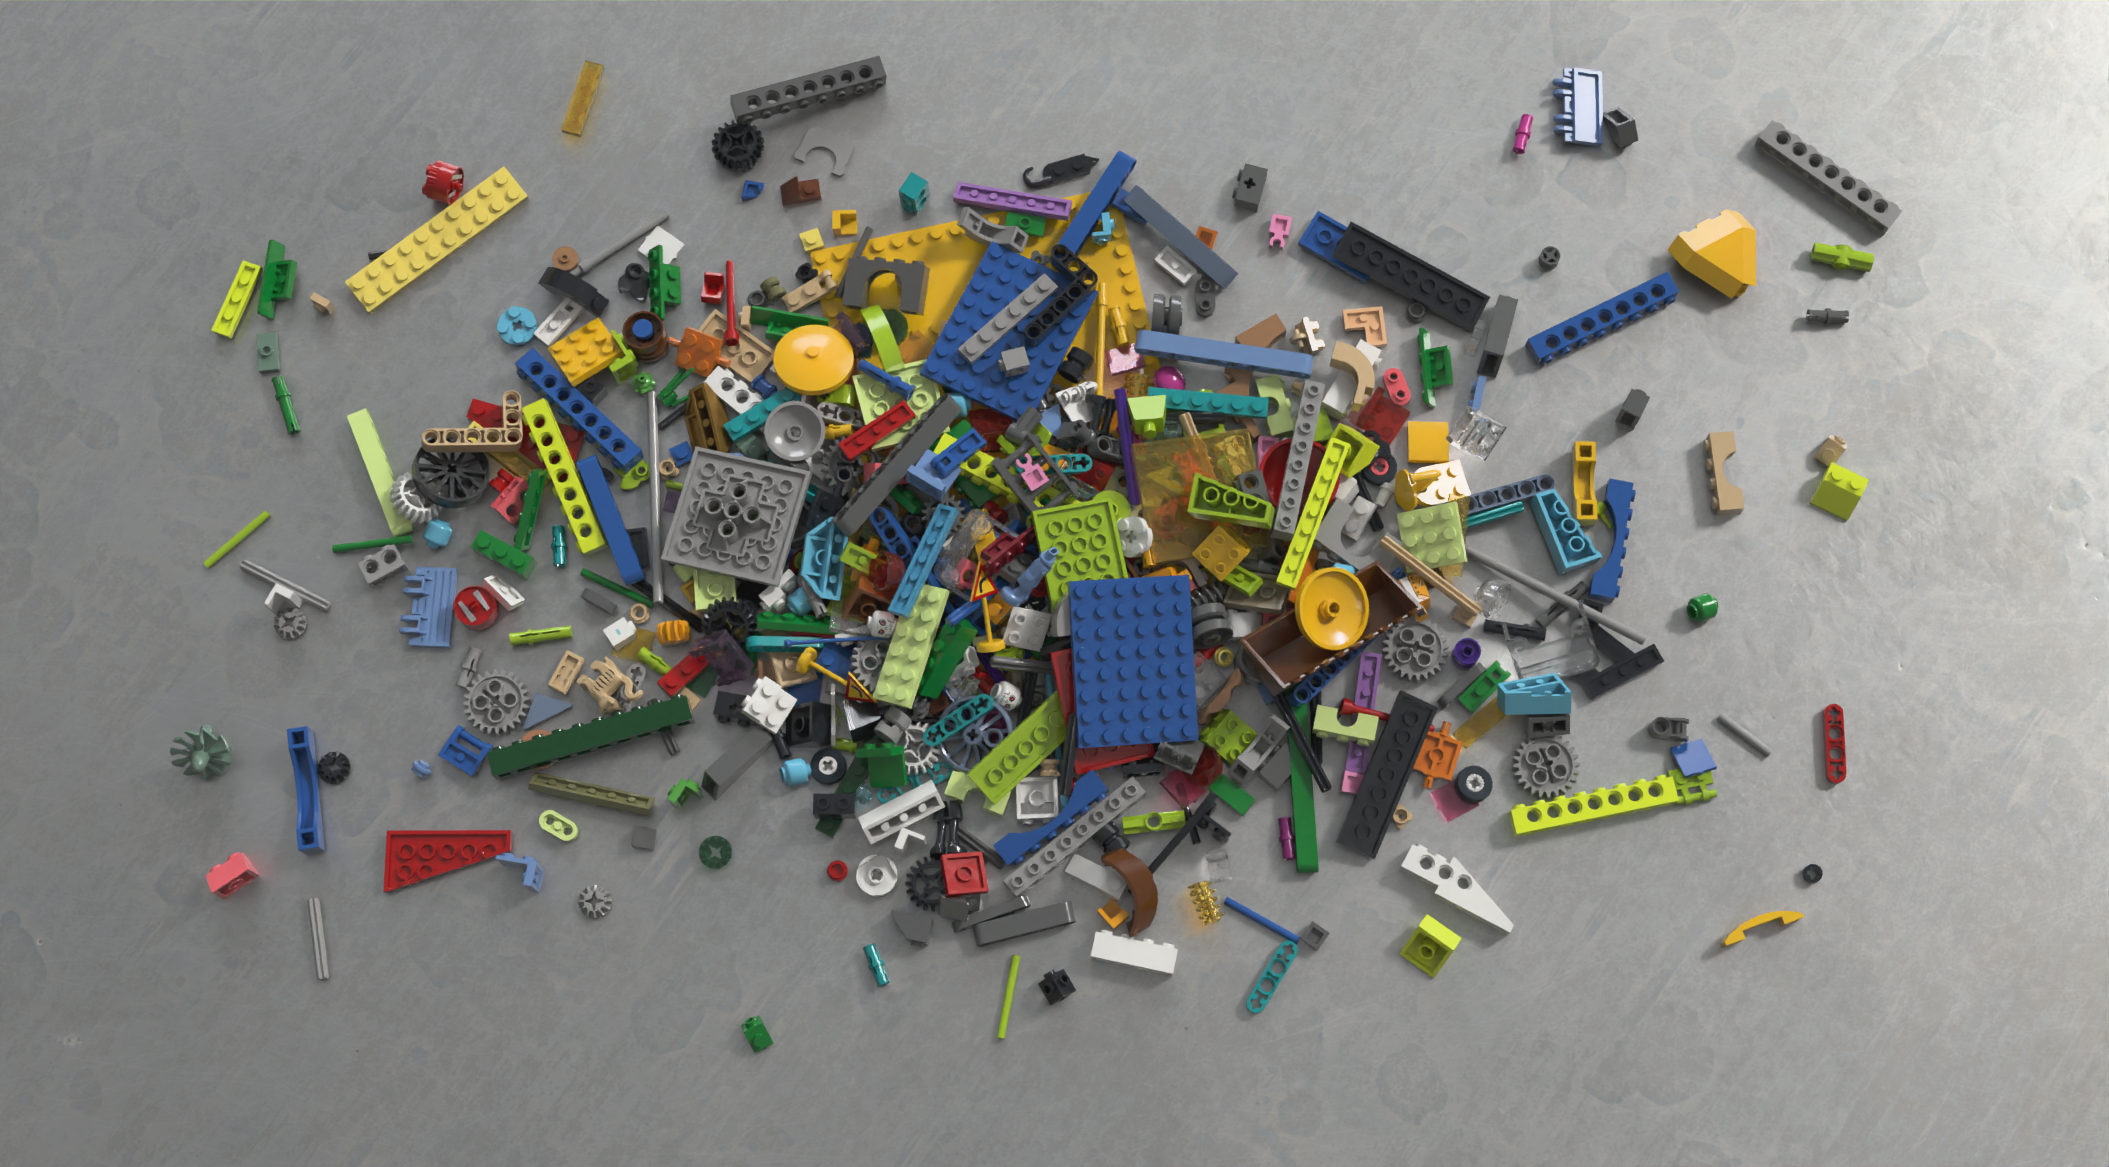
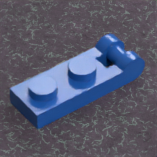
(958, 452)

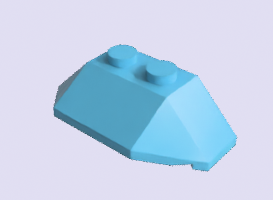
(821, 560)

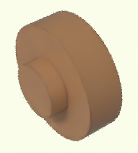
(565, 258)

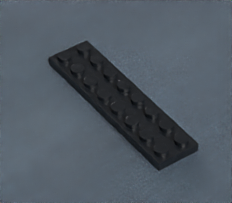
(1411, 276)
(1387, 774)

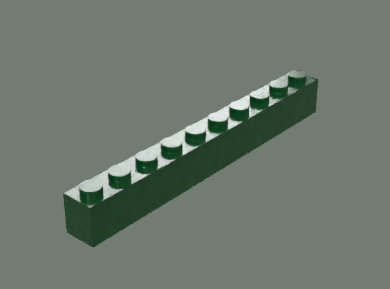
(590, 737)

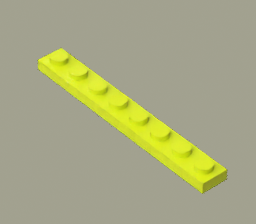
(1312, 514)

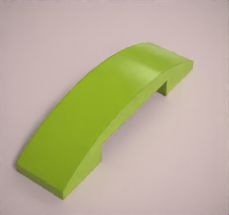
(883, 339)

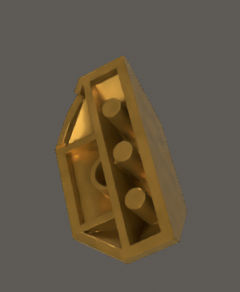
(705, 419)

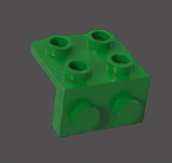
(885, 764)

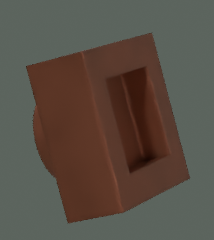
(939, 705)

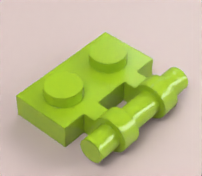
(1683, 784)

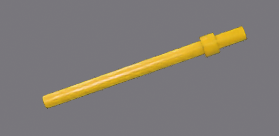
(1102, 304)

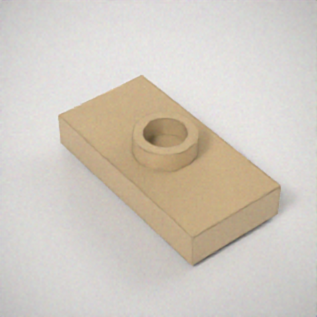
(566, 672)

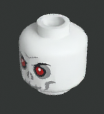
(882, 624)
(1006, 695)

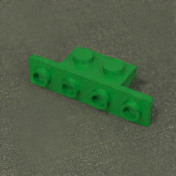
(276, 280)
(664, 282)
(782, 322)
(1435, 367)

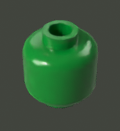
(1702, 607)

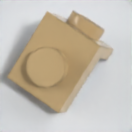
(1831, 450)

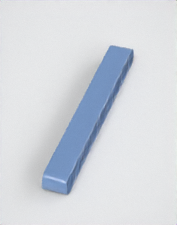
(1224, 354)

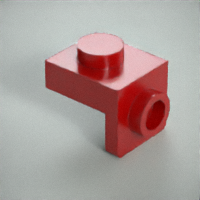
(713, 287)

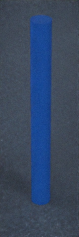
(1262, 920)

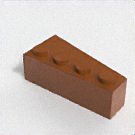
(864, 600)

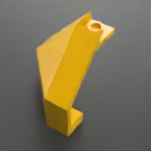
(1720, 252)

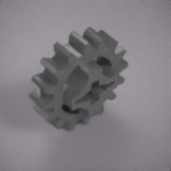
(928, 512)

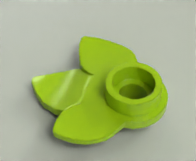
(633, 477)

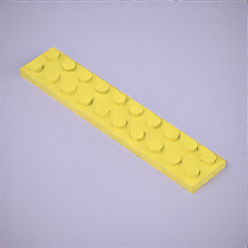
(436, 240)

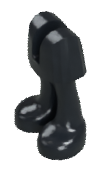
(1098, 403)
(953, 820)

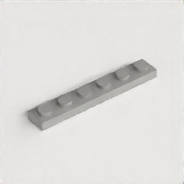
(1007, 319)

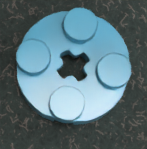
(514, 316)

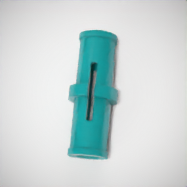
(559, 546)
(876, 965)

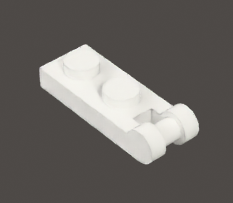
(558, 321)

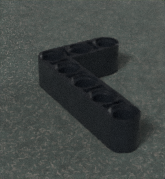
(1064, 298)

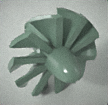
(207, 753)

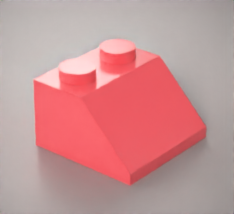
(231, 875)

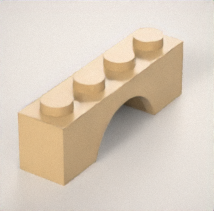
(1727, 498)

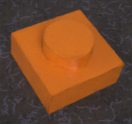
(1207, 236)

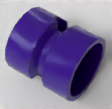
(1466, 654)

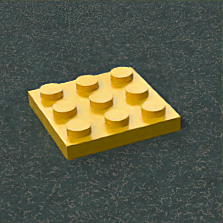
(585, 351)

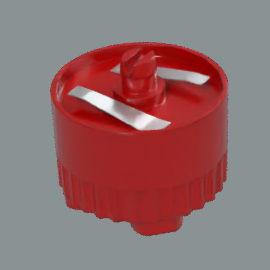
(443, 182)
(476, 608)

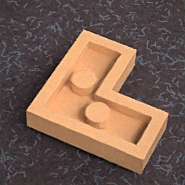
(1369, 320)

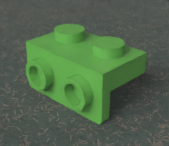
(680, 793)

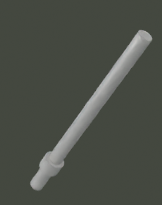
(585, 266)

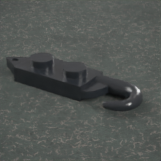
(1062, 170)

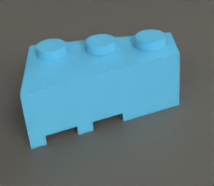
(1534, 696)

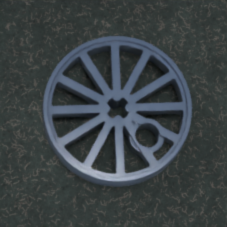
(969, 741)

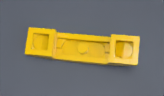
(1782, 917)

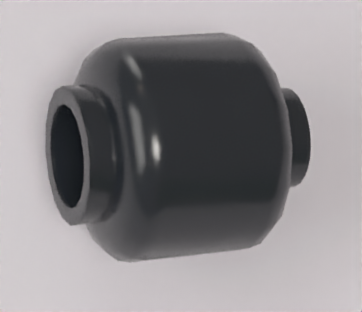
(909, 520)

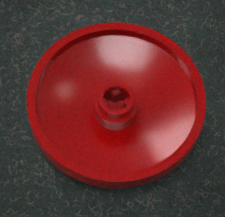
(1274, 466)

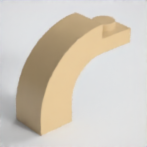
(1359, 367)

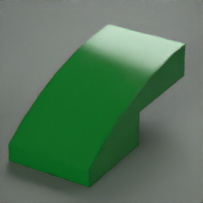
(1232, 795)

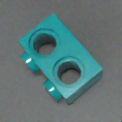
(914, 193)

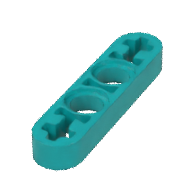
(1077, 469)
(776, 644)
(960, 723)
(914, 780)
(1274, 978)

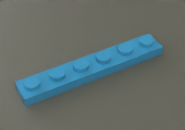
(923, 560)

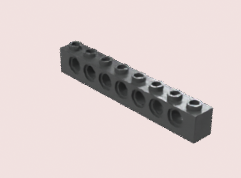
(797, 86)

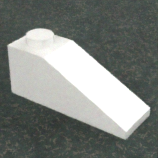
(1097, 877)

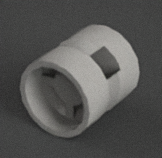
(898, 721)

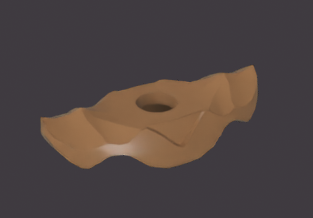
(1234, 680)

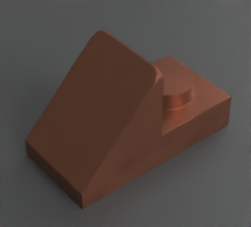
(800, 191)

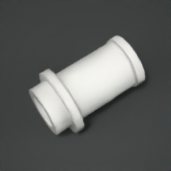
(1384, 495)

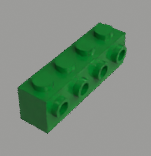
(945, 656)

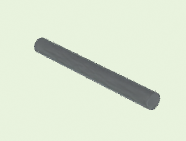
(858, 252)

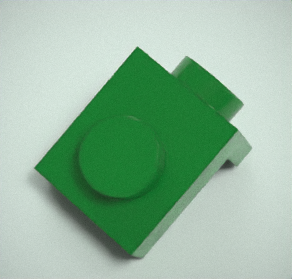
(756, 1033)

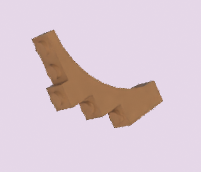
(1261, 335)

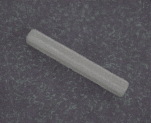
(318, 939)

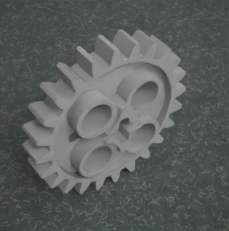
(868, 652)
(1412, 667)
(484, 715)
(1563, 761)

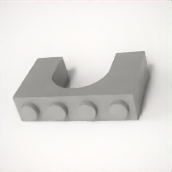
(1329, 539)

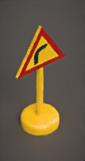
(981, 589)
(854, 688)

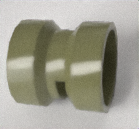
(773, 289)

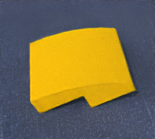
(1427, 442)

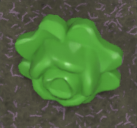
(643, 383)

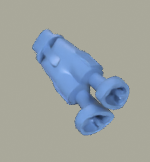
(1029, 579)

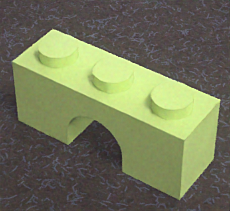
(1281, 423)
(1327, 725)
(961, 786)

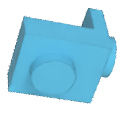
(1105, 235)

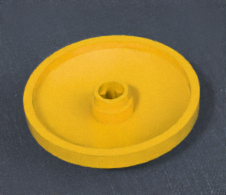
(813, 360)
(1332, 608)

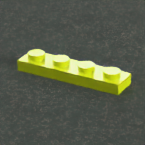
(237, 299)

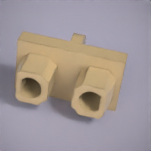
(1304, 337)

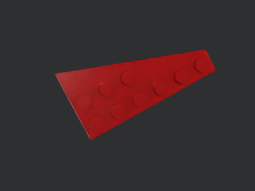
(490, 416)
(425, 854)

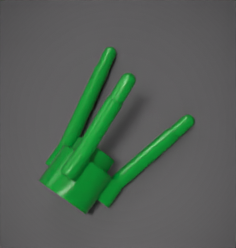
(668, 394)

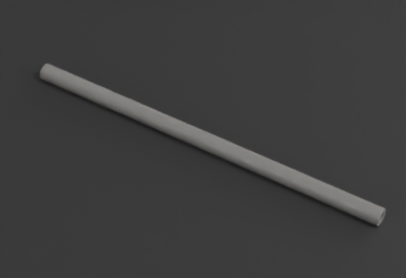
(655, 509)
(1554, 594)

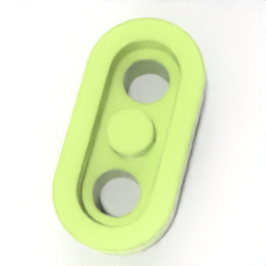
(559, 826)

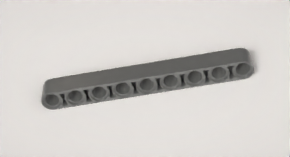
(896, 465)

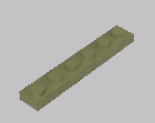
(591, 793)

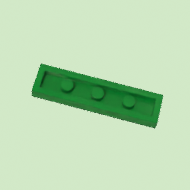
(530, 509)
(790, 622)

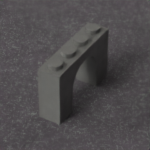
(863, 272)

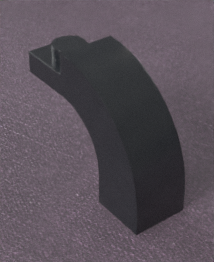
(568, 285)

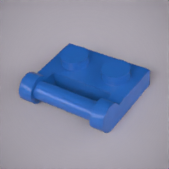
(461, 756)

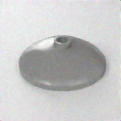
(792, 417)

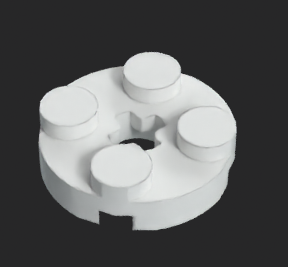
(1143, 536)
(880, 864)

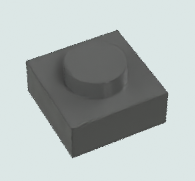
(1314, 936)

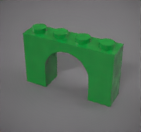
(976, 494)

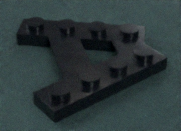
(1627, 664)

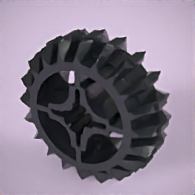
(745, 133)
(744, 618)
(927, 891)

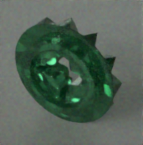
(715, 842)

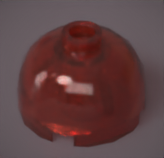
(886, 571)
(1207, 769)

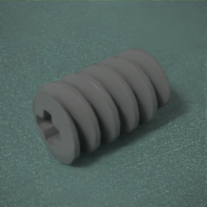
(1209, 595)

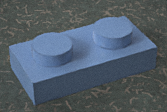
(1478, 389)

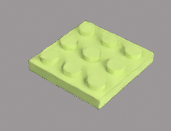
(1433, 535)

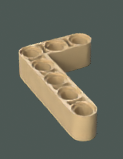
(480, 434)

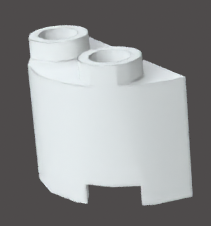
(1243, 623)

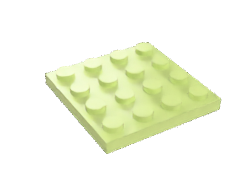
(876, 399)

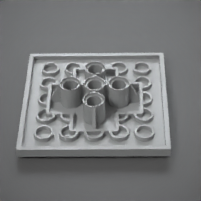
(754, 548)

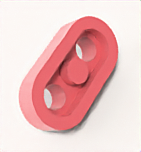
(1396, 386)

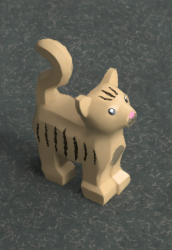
(606, 684)

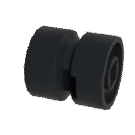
(1074, 368)
(1110, 838)

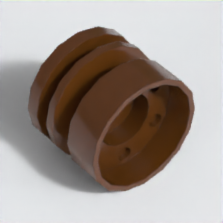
(652, 348)

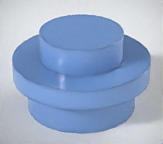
(421, 768)

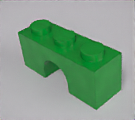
(504, 554)

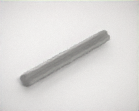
(272, 579)

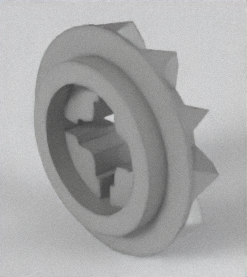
(288, 632)
(601, 908)

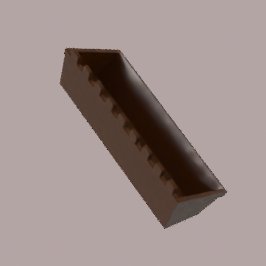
(1286, 657)

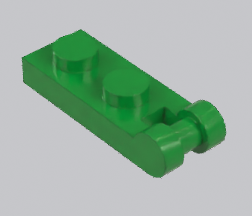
(1483, 687)

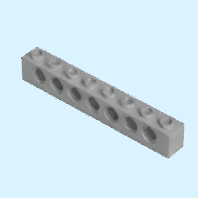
(1831, 187)
(1298, 460)
(1074, 838)

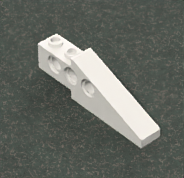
(1471, 901)

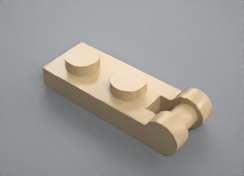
(810, 292)

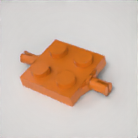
(699, 352)
(1438, 756)

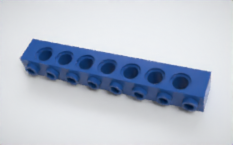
(1661, 284)
(534, 362)

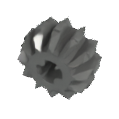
(919, 708)

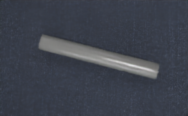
(1745, 735)

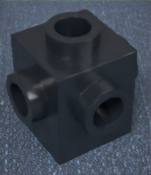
(1056, 986)

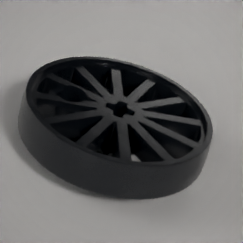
(451, 474)

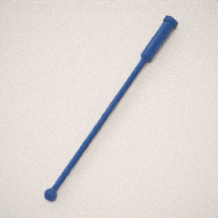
(787, 643)

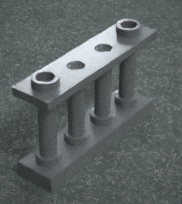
(1015, 482)

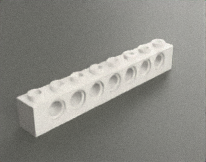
(720, 378)

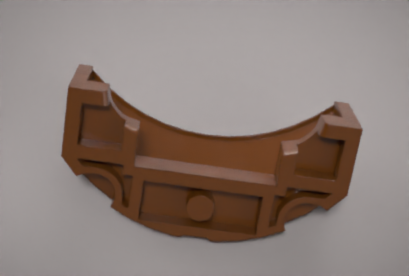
(1141, 885)

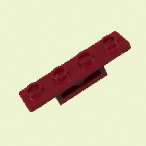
(1005, 549)

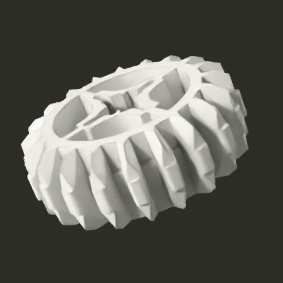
(412, 502)
(930, 757)

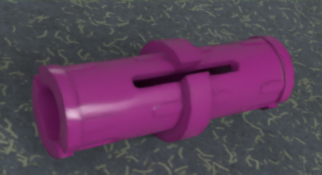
(1286, 838)

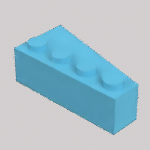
(1562, 533)

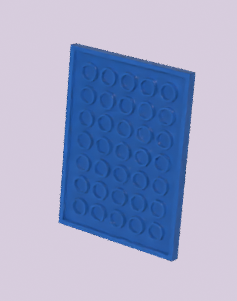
(993, 286)
(1132, 661)

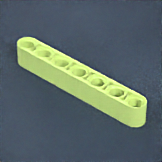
(378, 469)

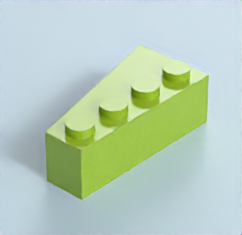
(1226, 504)

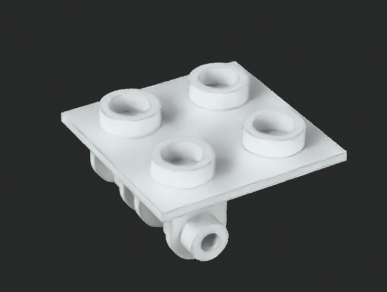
(1074, 401)
(1026, 628)

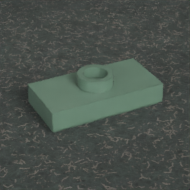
(268, 352)

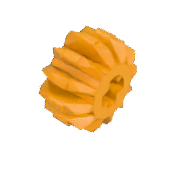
(673, 632)

